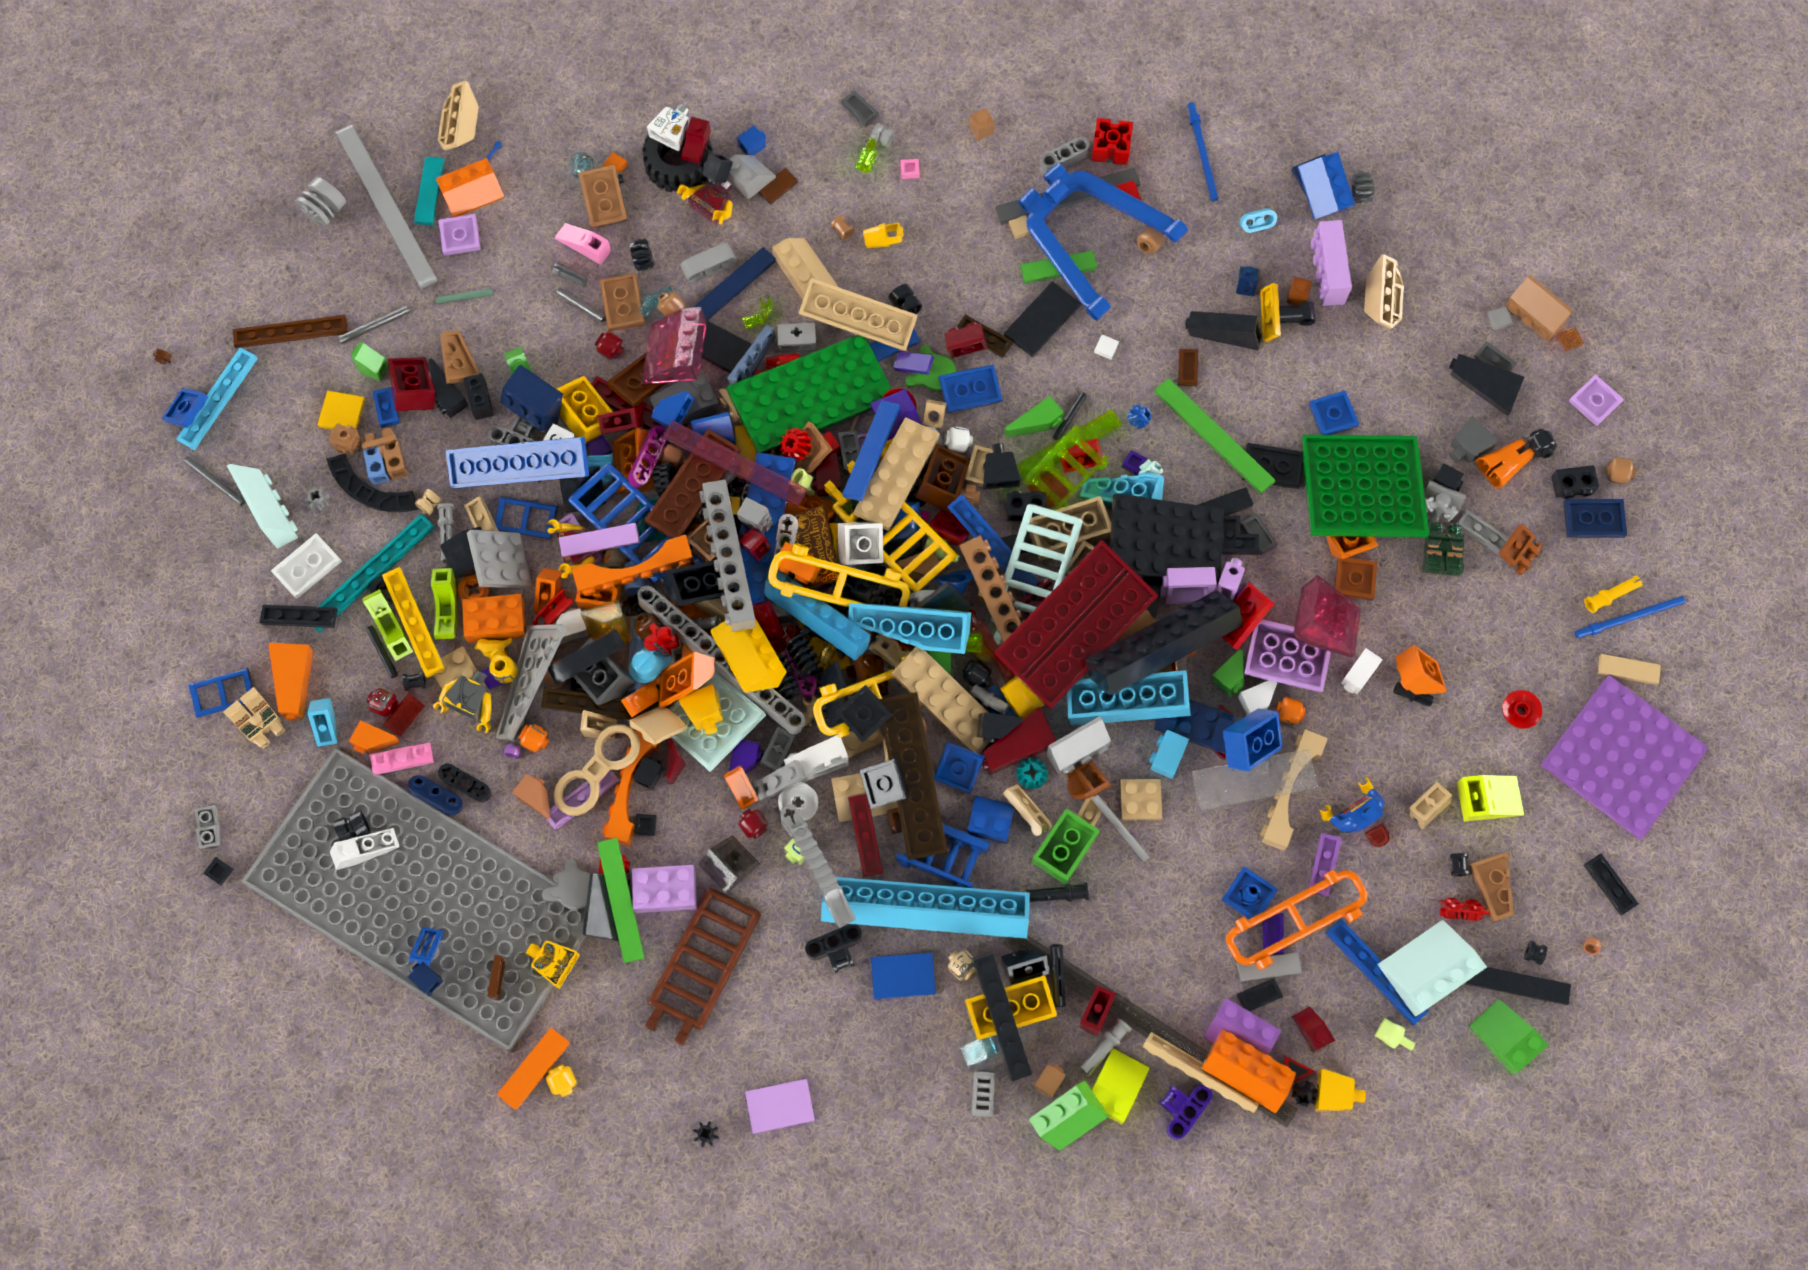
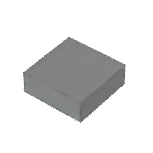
(1499, 318)

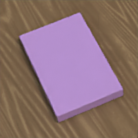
(780, 1106)

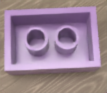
(664, 889)

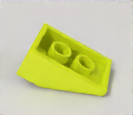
(1119, 1084)

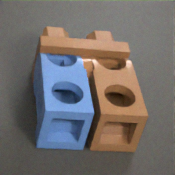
(383, 451)

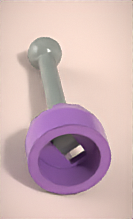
(513, 749)

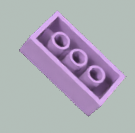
(1331, 263)

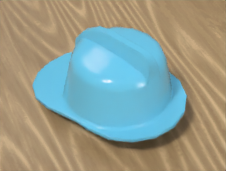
(647, 665)

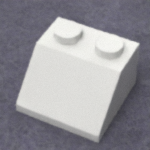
(860, 543)

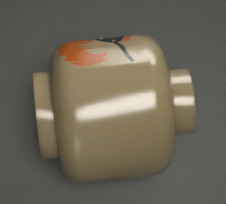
(614, 558)

